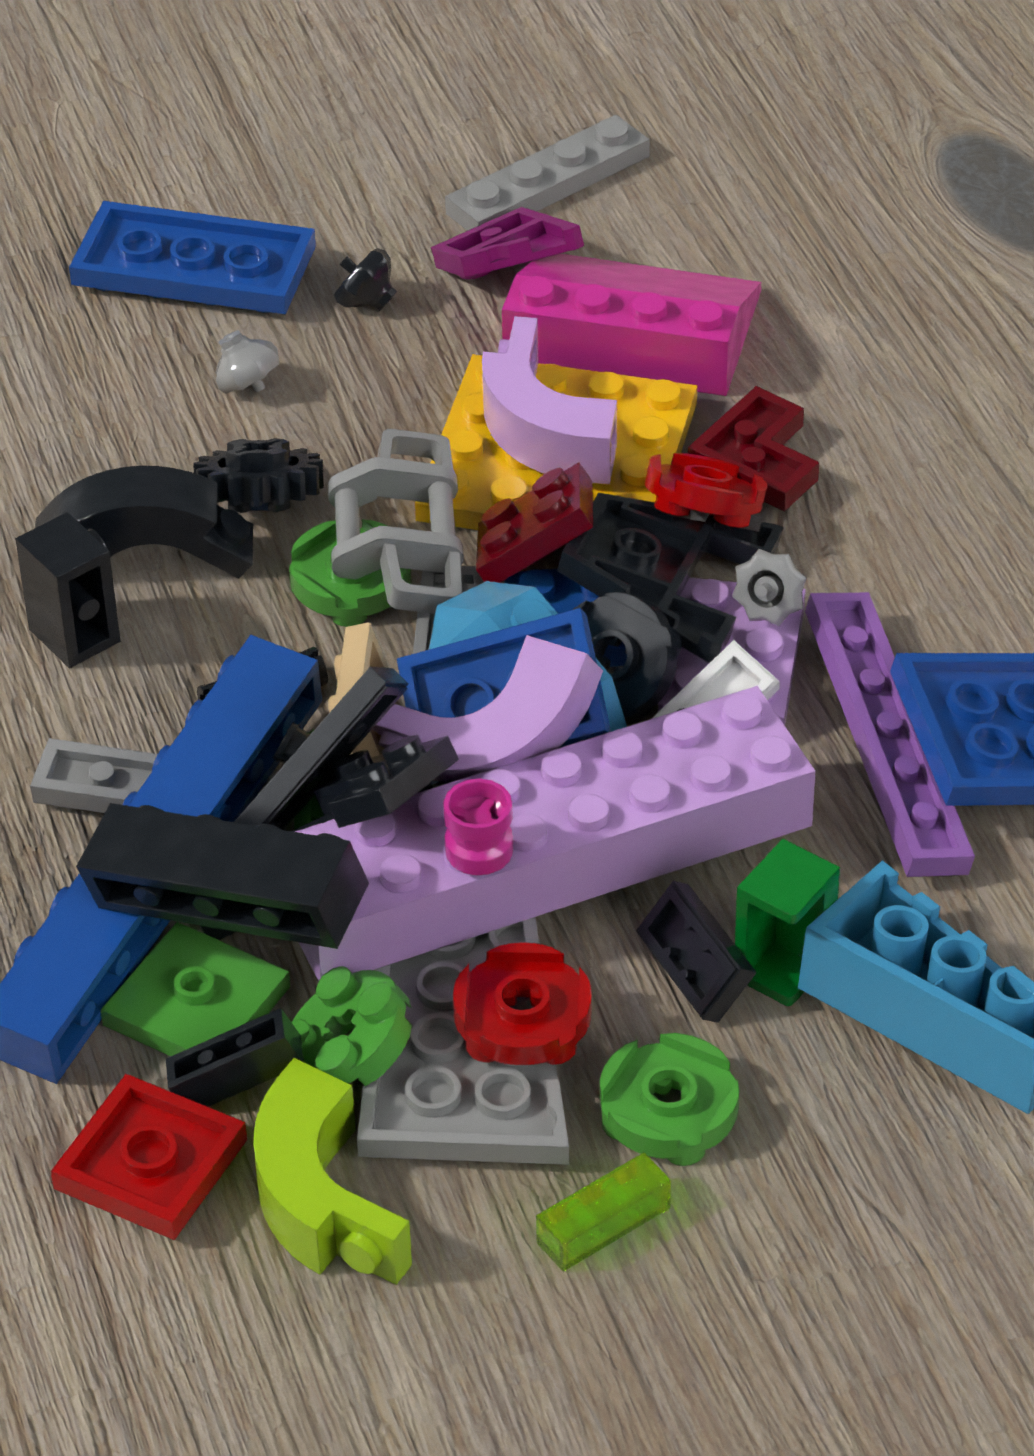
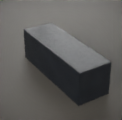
(235, 1059)

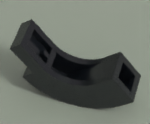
(159, 508)

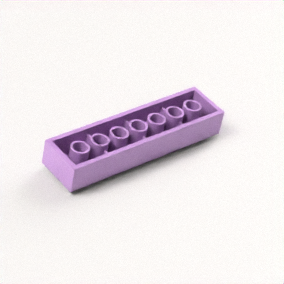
(579, 827)

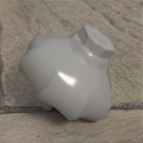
(244, 362)
(769, 587)

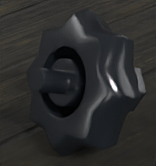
(367, 281)

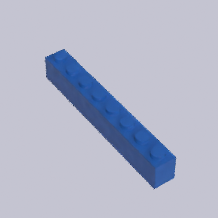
(212, 768)

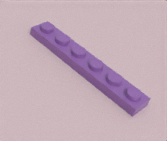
(859, 664)

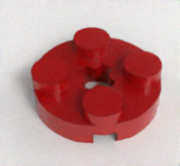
(704, 486)
(528, 1036)

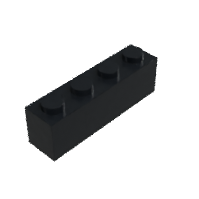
(224, 874)

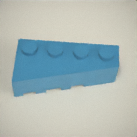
(923, 985)

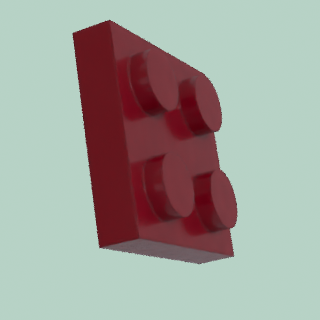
(535, 524)

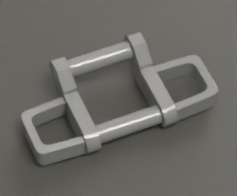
(398, 547)

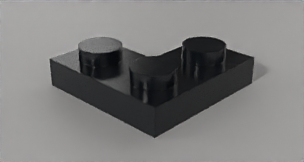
(381, 784)

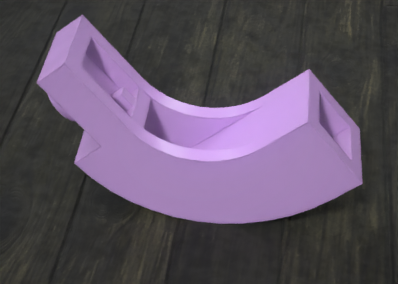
(538, 423)
(529, 716)

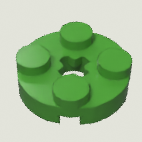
(325, 593)
(359, 1001)
(669, 1129)

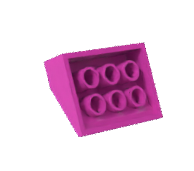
(635, 319)

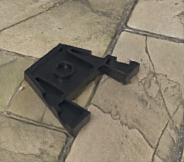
(652, 558)

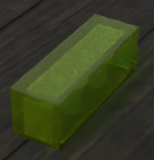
(603, 1211)

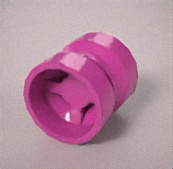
(478, 826)

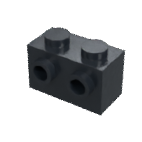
(68, 589)

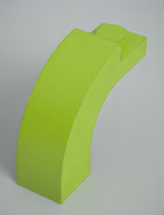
(312, 1217)

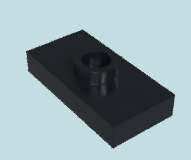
(696, 951)

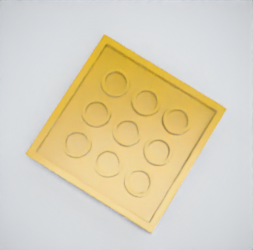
(650, 422)

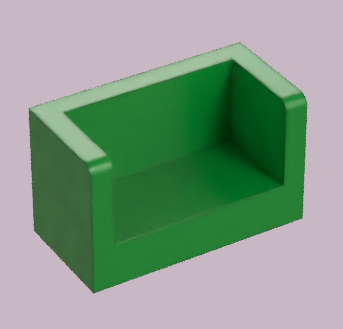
(773, 914)

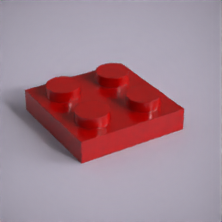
(149, 1156)

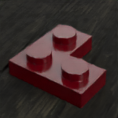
(754, 440)

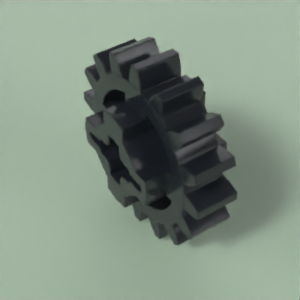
(262, 474)

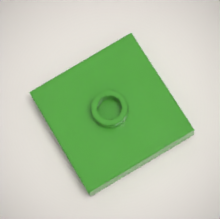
(192, 992)

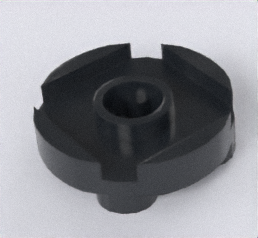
(649, 644)

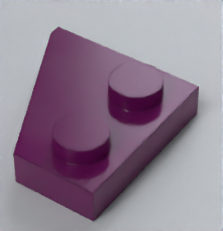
(505, 242)

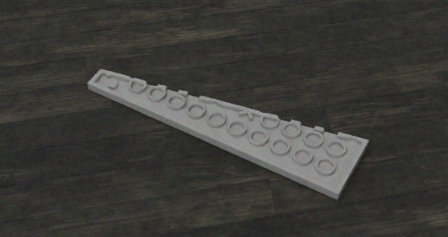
(436, 1095)

